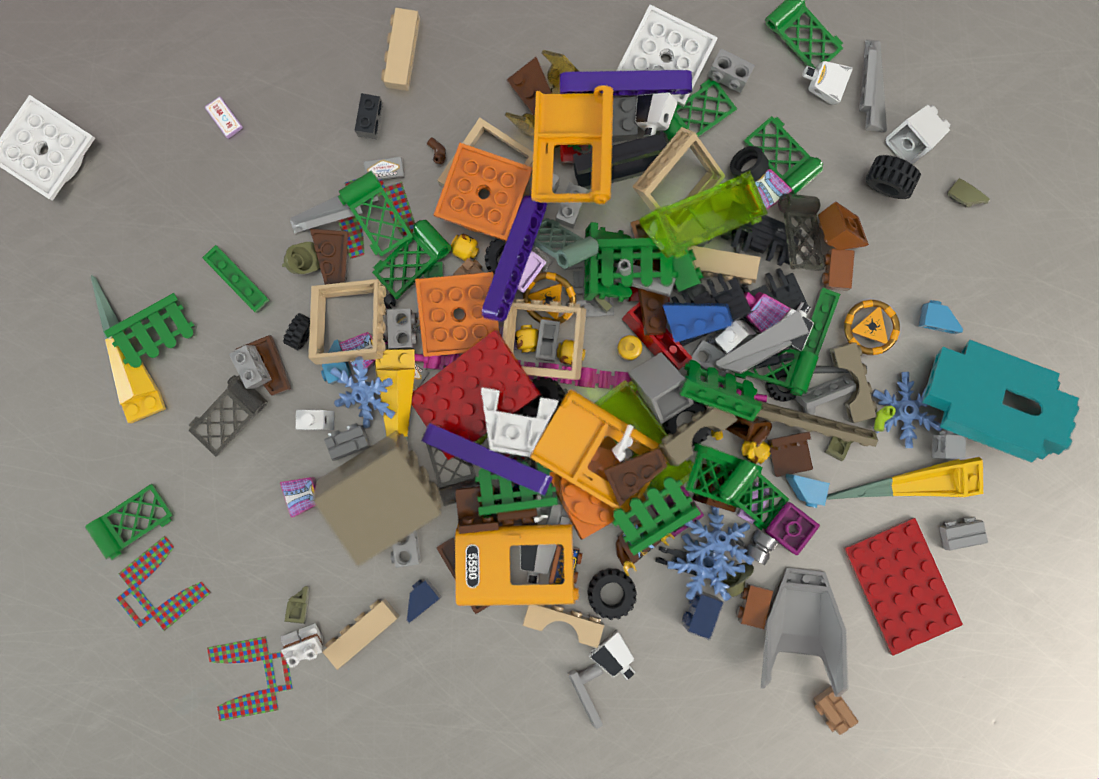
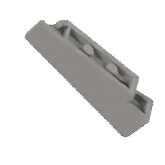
(872, 88)
(325, 213)
(764, 345)

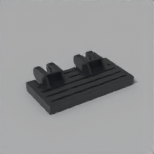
(762, 235)
(787, 294)
(734, 298)

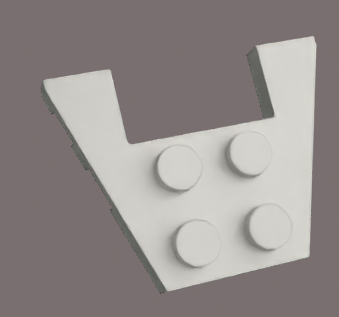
(514, 432)

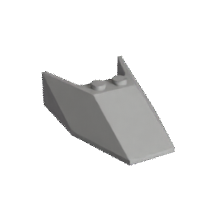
(807, 623)

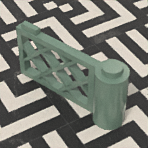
(569, 252)

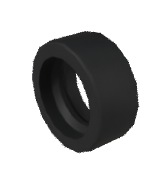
(744, 156)

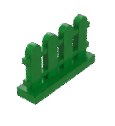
(627, 247)
(591, 268)
(140, 330)
(720, 398)
(507, 494)
(655, 531)

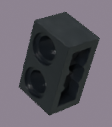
(368, 116)

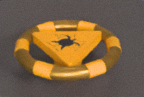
(548, 295)
(872, 326)

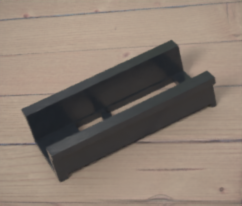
(628, 160)

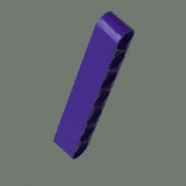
(628, 82)
(513, 259)
(487, 459)

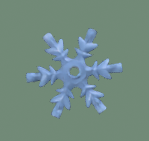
(363, 392)
(901, 413)
(719, 542)
(704, 570)

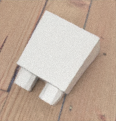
(918, 134)

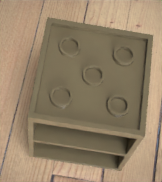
(377, 498)

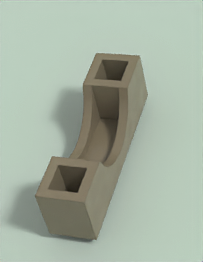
(860, 404)
(678, 446)

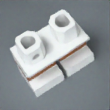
(302, 645)

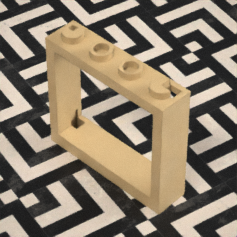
(474, 135)
(669, 157)
(317, 320)
(509, 335)

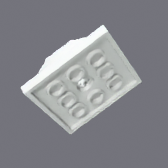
(666, 34)
(26, 135)

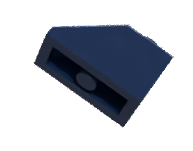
(421, 598)

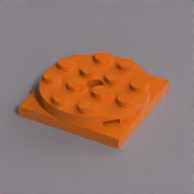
(479, 170)
(436, 304)
(584, 510)

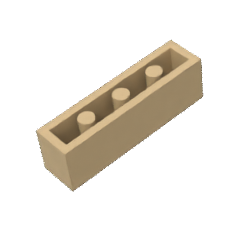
(401, 49)
(727, 263)
(361, 633)

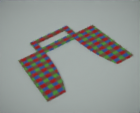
(399, 199)
(174, 607)
(255, 702)

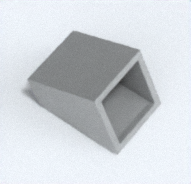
(660, 387)

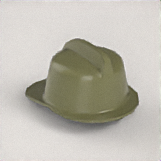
(301, 258)
(737, 583)

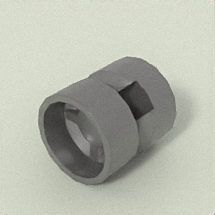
(761, 546)

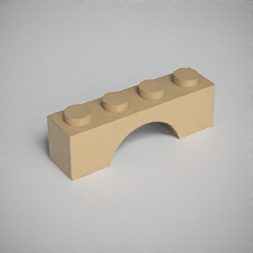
(588, 629)

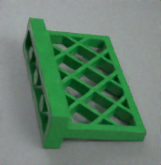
(716, 457)

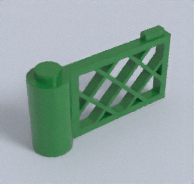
(786, 15)
(678, 122)
(802, 171)
(361, 191)
(429, 240)
(797, 378)
(741, 482)
(110, 540)

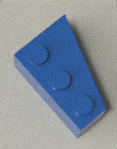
(695, 319)

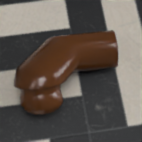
(439, 151)

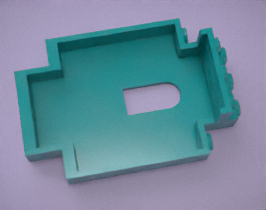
(972, 391)

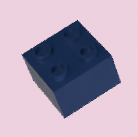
(702, 614)

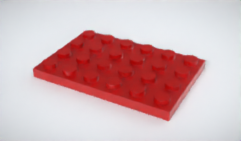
(455, 397)
(903, 586)

